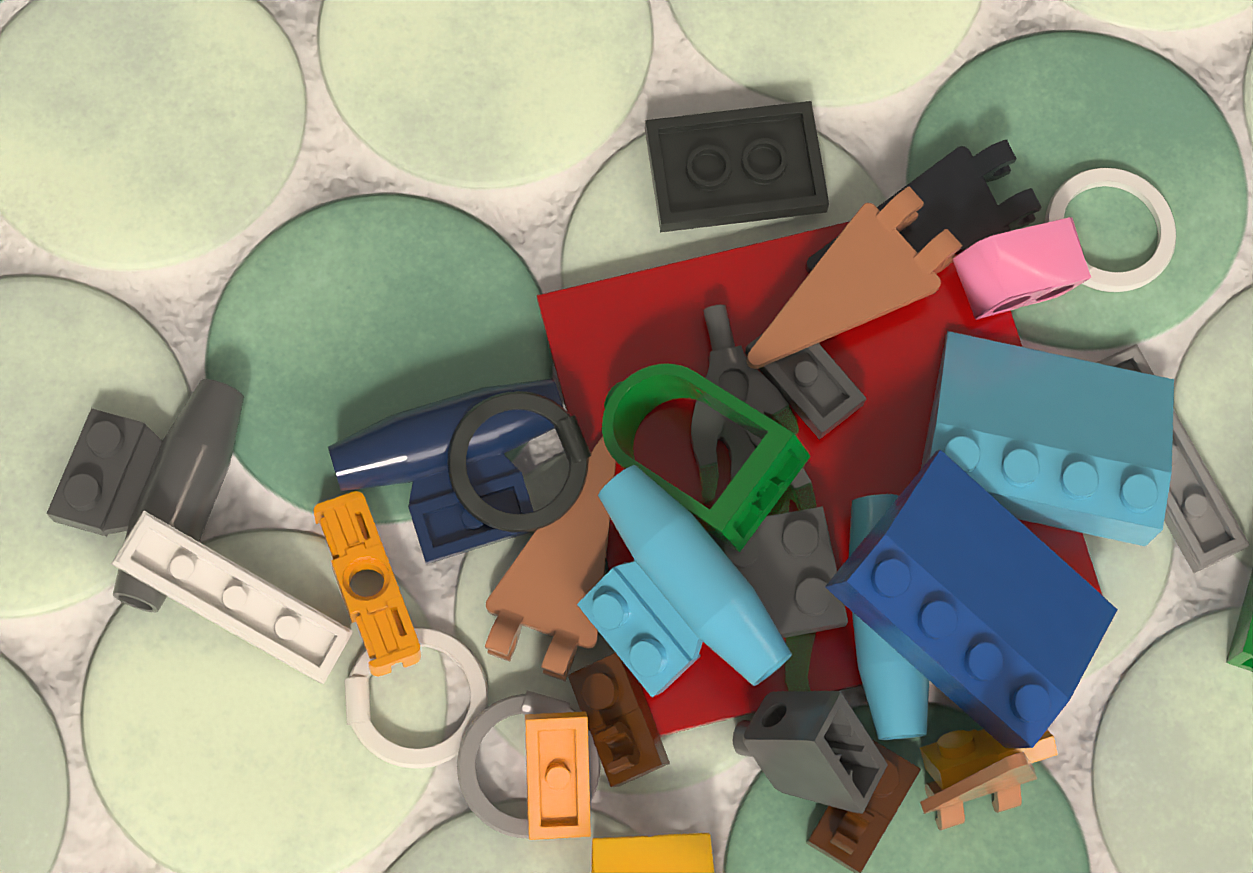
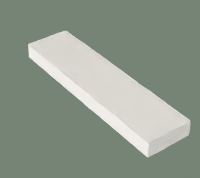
(232, 597)

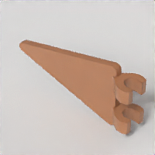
(858, 279)
(554, 575)
(999, 778)

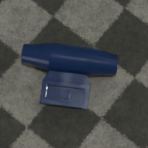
(415, 450)

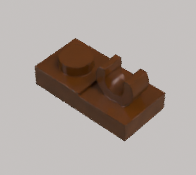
(618, 720)
(853, 836)

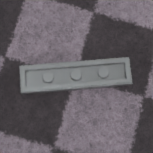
(1194, 506)

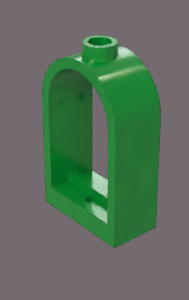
(756, 484)

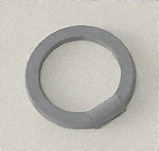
(466, 763)

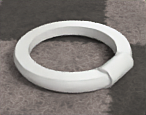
(1150, 196)
(358, 704)

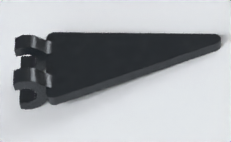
(961, 201)

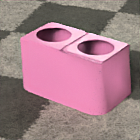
(1022, 267)

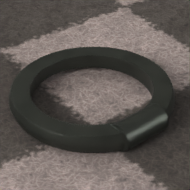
(569, 436)

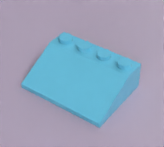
(1057, 436)

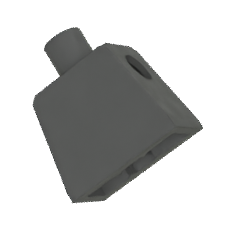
(812, 748)

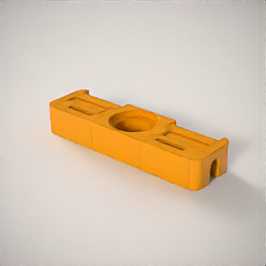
(358, 547)

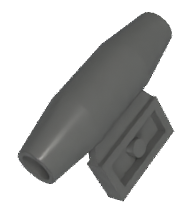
(128, 469)

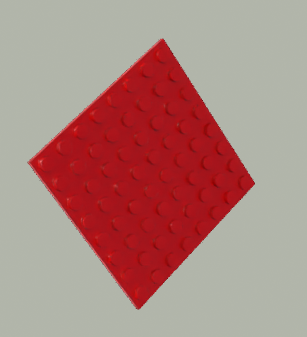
(657, 317)

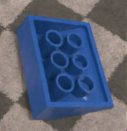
(976, 603)

